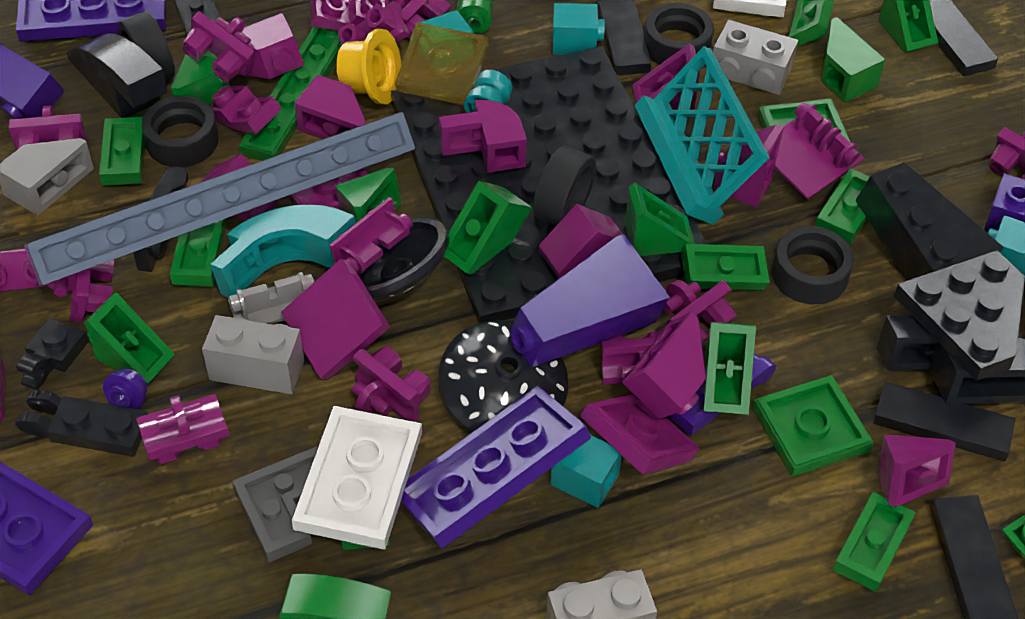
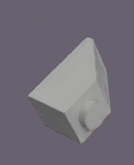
(44, 172)

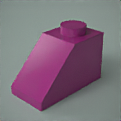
(273, 47)
(327, 108)
(756, 185)
(670, 369)

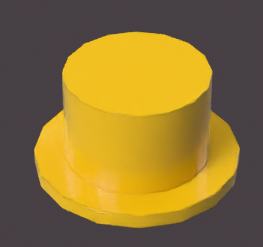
(370, 65)

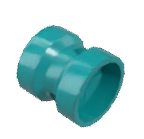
(489, 86)

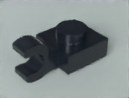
(52, 347)

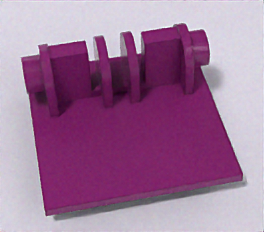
(814, 152)

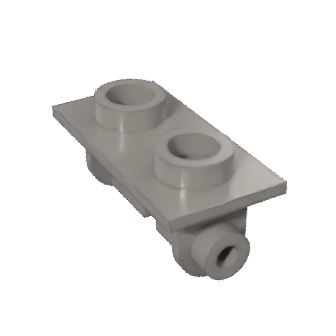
(265, 303)

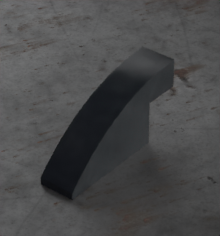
(120, 73)
(910, 346)

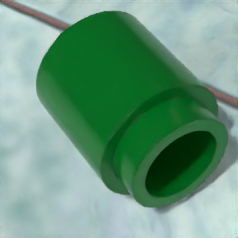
(476, 14)

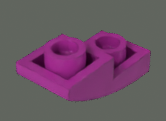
(338, 13)
(242, 110)

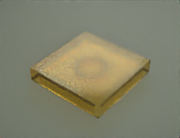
(441, 63)

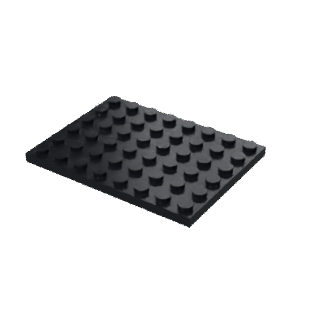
(560, 102)

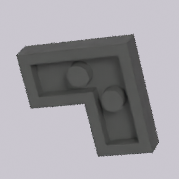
(271, 500)

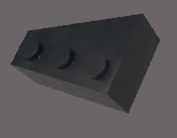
(919, 223)

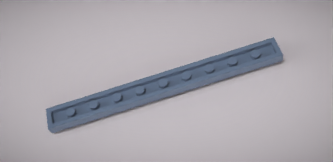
(216, 199)

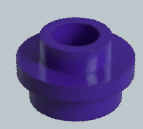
(125, 388)

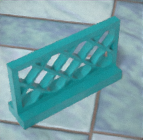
(681, 153)

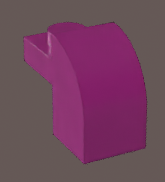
(491, 129)

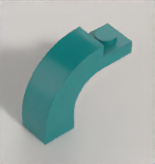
(276, 238)

